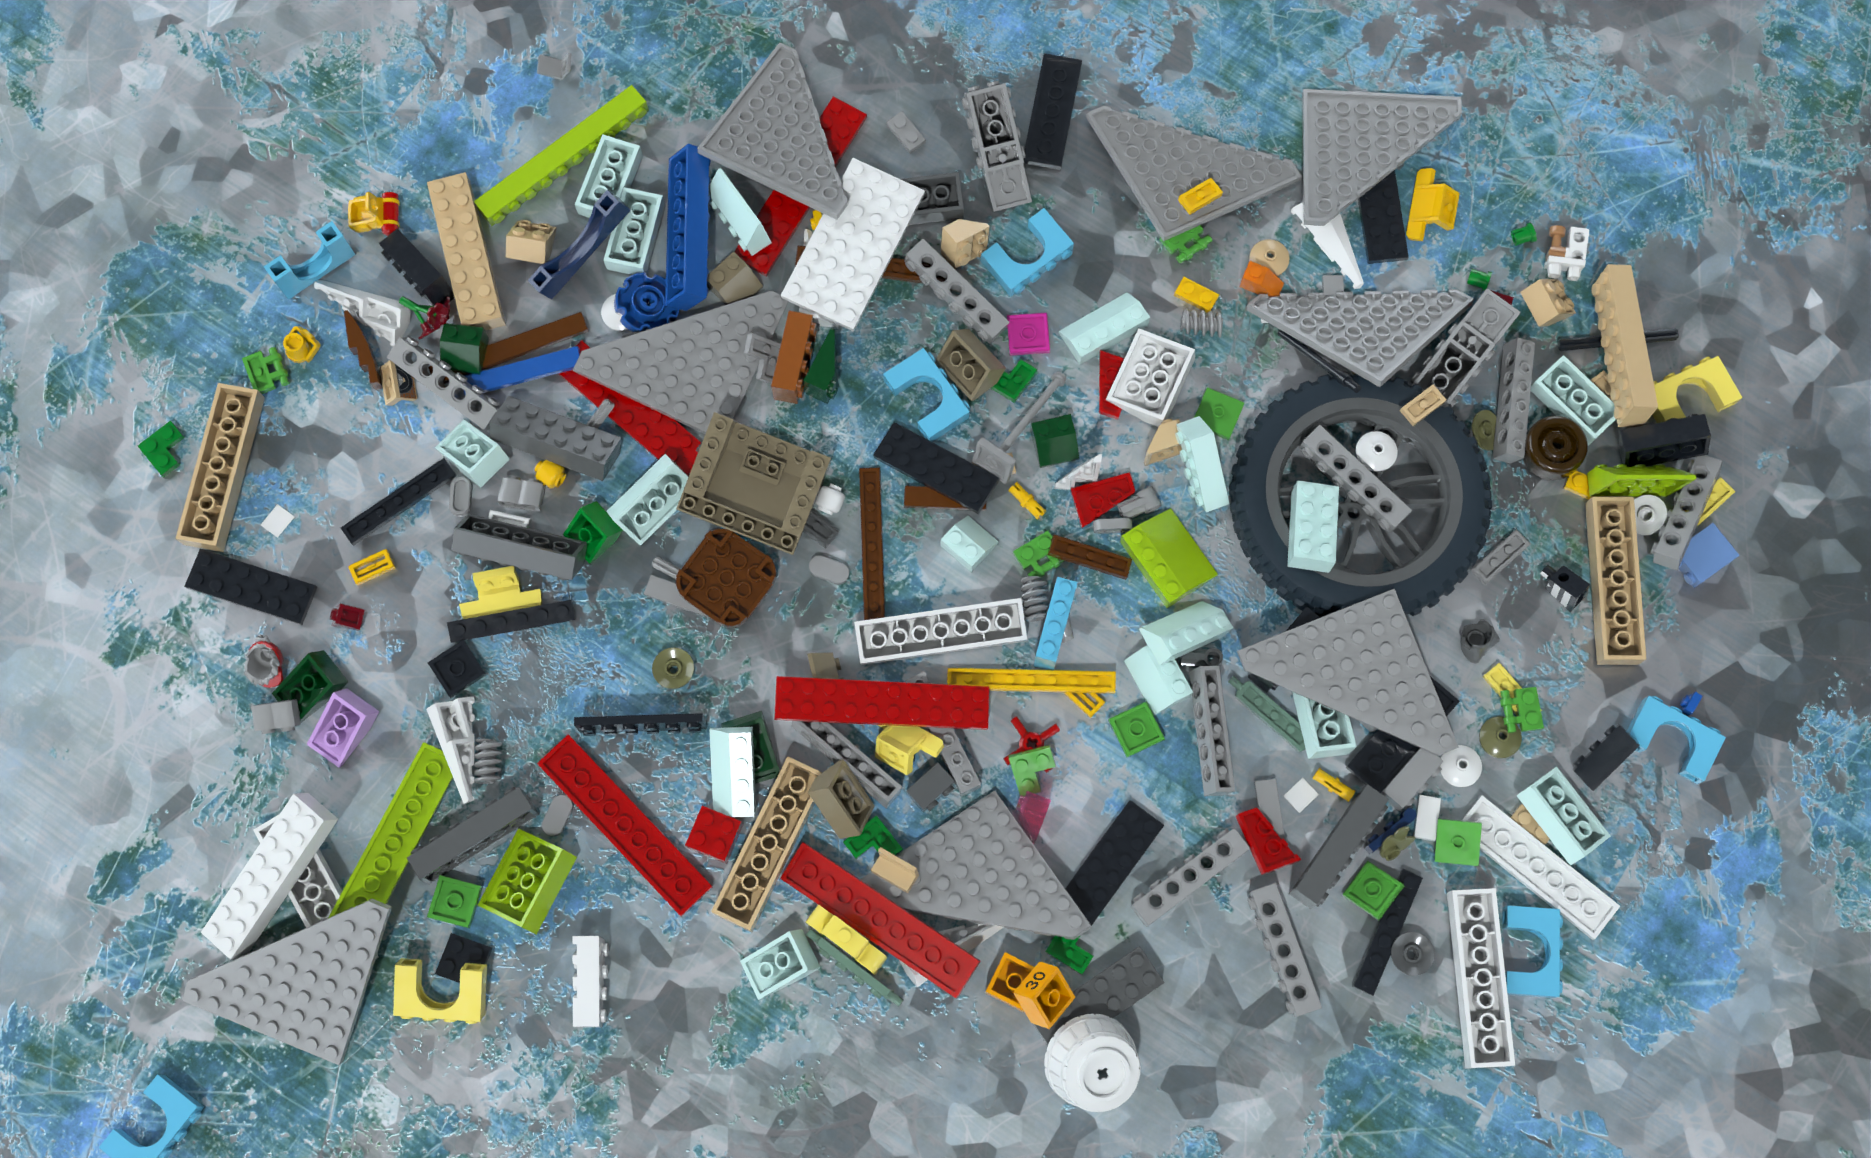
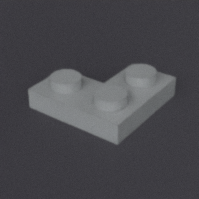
(767, 352)

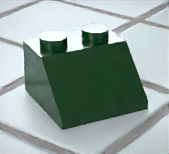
(463, 347)
(1054, 441)

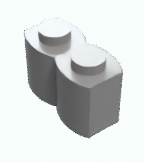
(521, 494)
(276, 715)

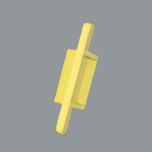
(499, 592)
(899, 744)

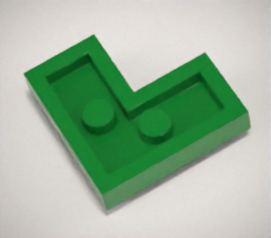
(1014, 384)
(157, 448)
(875, 836)
(1069, 953)

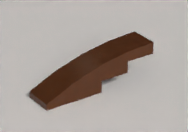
(360, 346)

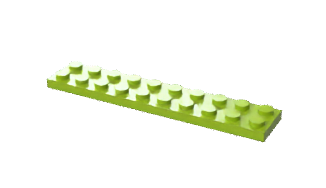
(398, 830)

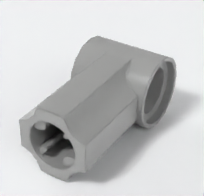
(1144, 501)

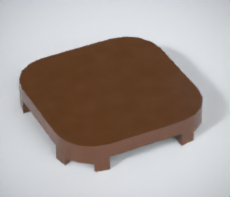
(726, 578)

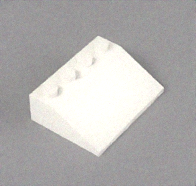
(1151, 377)

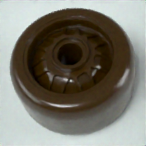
(1544, 458)

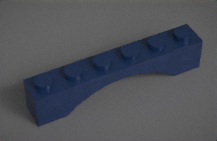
(556, 273)

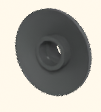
(1422, 950)

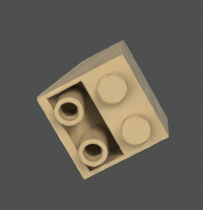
(530, 241)
(963, 241)
(1548, 301)

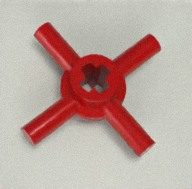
(1032, 736)

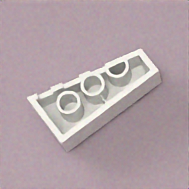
(589, 981)

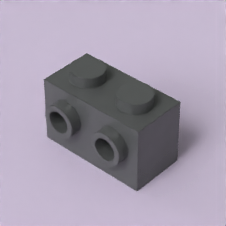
(931, 787)

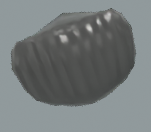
(1477, 640)

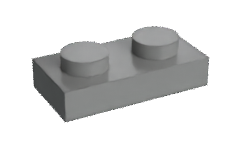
(906, 132)

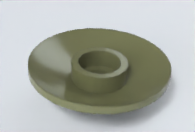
(1484, 429)
(665, 661)
(1493, 744)

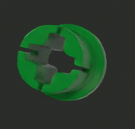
(1524, 234)
(1479, 279)

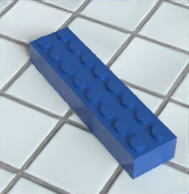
(687, 229)

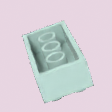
(611, 170)
(635, 236)
(1574, 396)
(1202, 464)
(1313, 526)
(1323, 729)
(1563, 816)

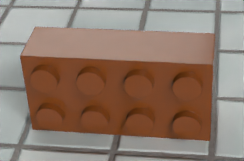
(794, 357)

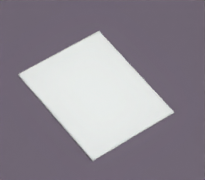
(277, 520)
(1301, 795)

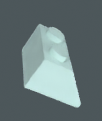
(968, 543)

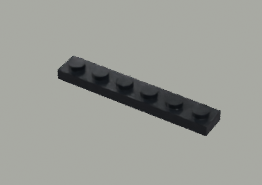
(398, 501)
(511, 621)
(1385, 935)

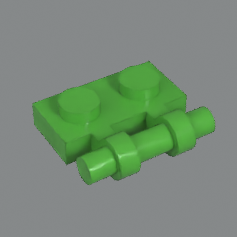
(1178, 243)
(259, 372)
(1034, 551)
(1527, 708)

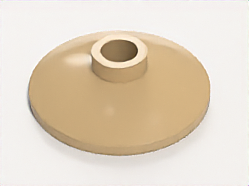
(1278, 263)

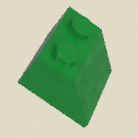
(596, 528)

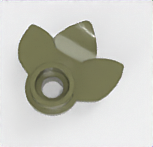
(1395, 843)

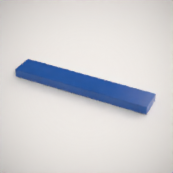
(525, 370)

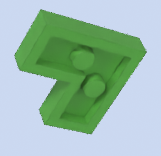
(1027, 764)

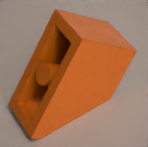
(1261, 280)

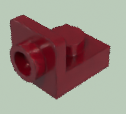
(347, 616)

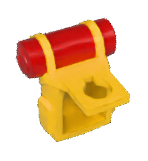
(374, 212)

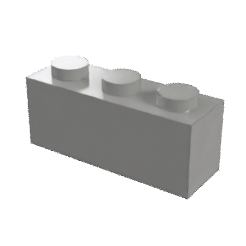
(1412, 779)

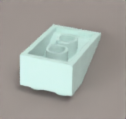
(472, 453)
(780, 963)

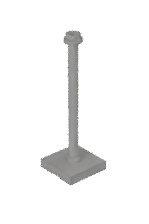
(995, 459)

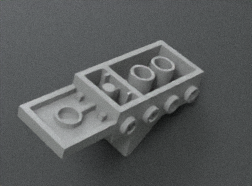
(997, 144)
(1467, 347)

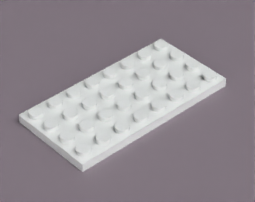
(852, 253)

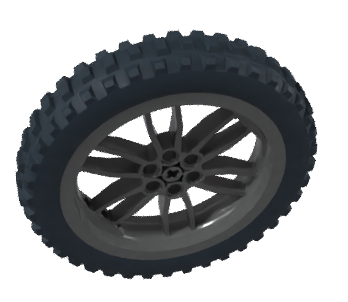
(1440, 440)

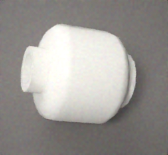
(830, 499)

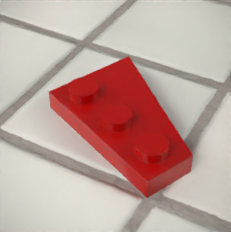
(1108, 369)
(1101, 496)
(1265, 844)

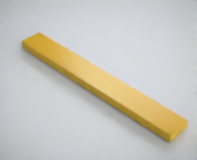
(1035, 680)

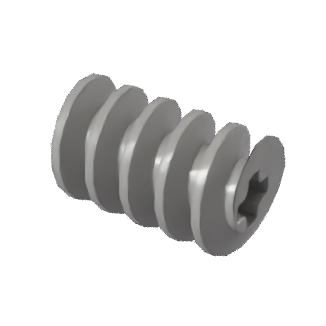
(1201, 322)
(1034, 598)
(487, 757)

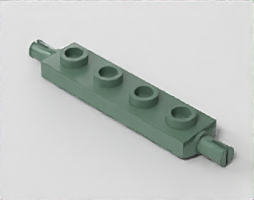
(1269, 713)
(860, 975)

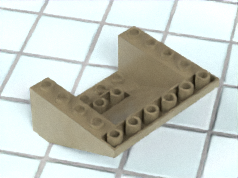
(753, 483)

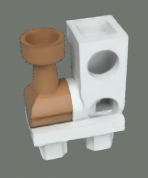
(1566, 258)

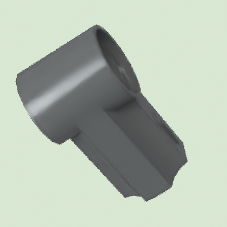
(1199, 658)

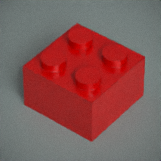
(714, 834)

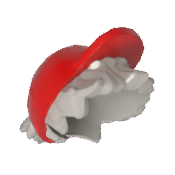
(264, 663)

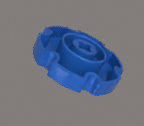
(632, 303)

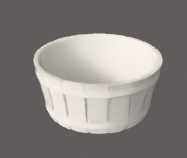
(1083, 1049)

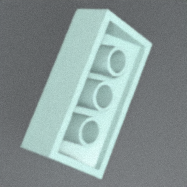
(737, 214)
(1105, 327)
(650, 500)
(1185, 631)
(733, 771)

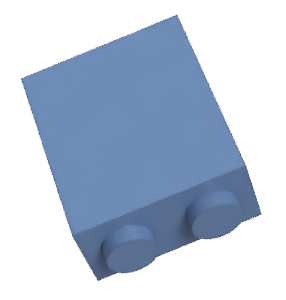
(1706, 555)

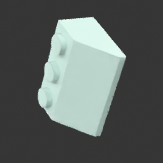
(1159, 684)

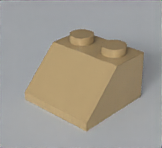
(1164, 443)

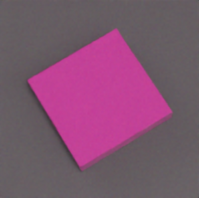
(1028, 334)

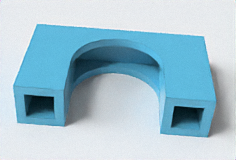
(1015, 276)
(295, 278)
(922, 368)
(1055, 624)
(1703, 740)
(1546, 926)
(180, 1112)

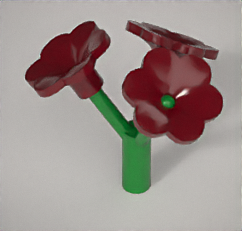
(437, 314)

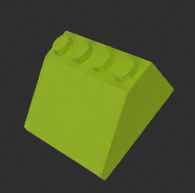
(1636, 480)
(1168, 557)
(527, 881)

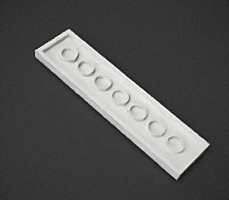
(1541, 870)

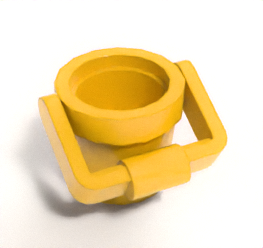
(298, 345)

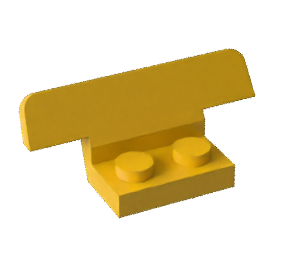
(1431, 205)

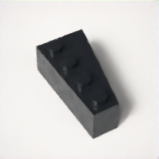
(416, 268)

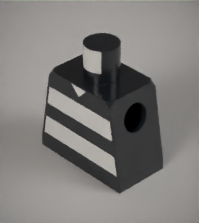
(1565, 586)

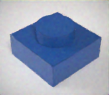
(1690, 703)

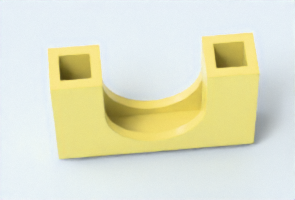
(1708, 375)
(413, 1002)

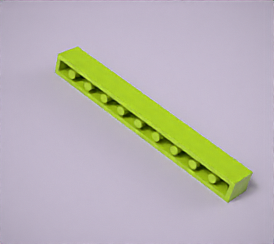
(561, 156)

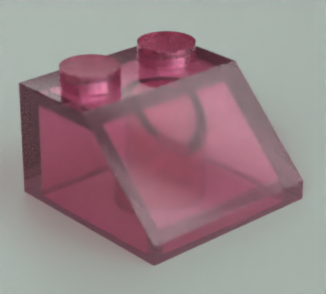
(1031, 814)

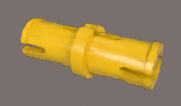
(1027, 500)
(1334, 784)

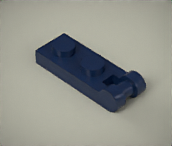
(1376, 841)

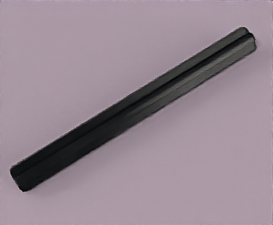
(1595, 341)

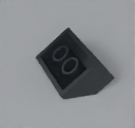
(1605, 756)

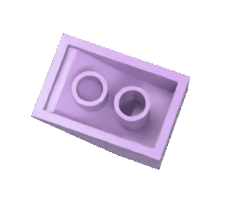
(342, 726)

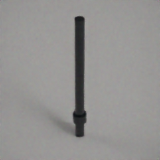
(1342, 377)

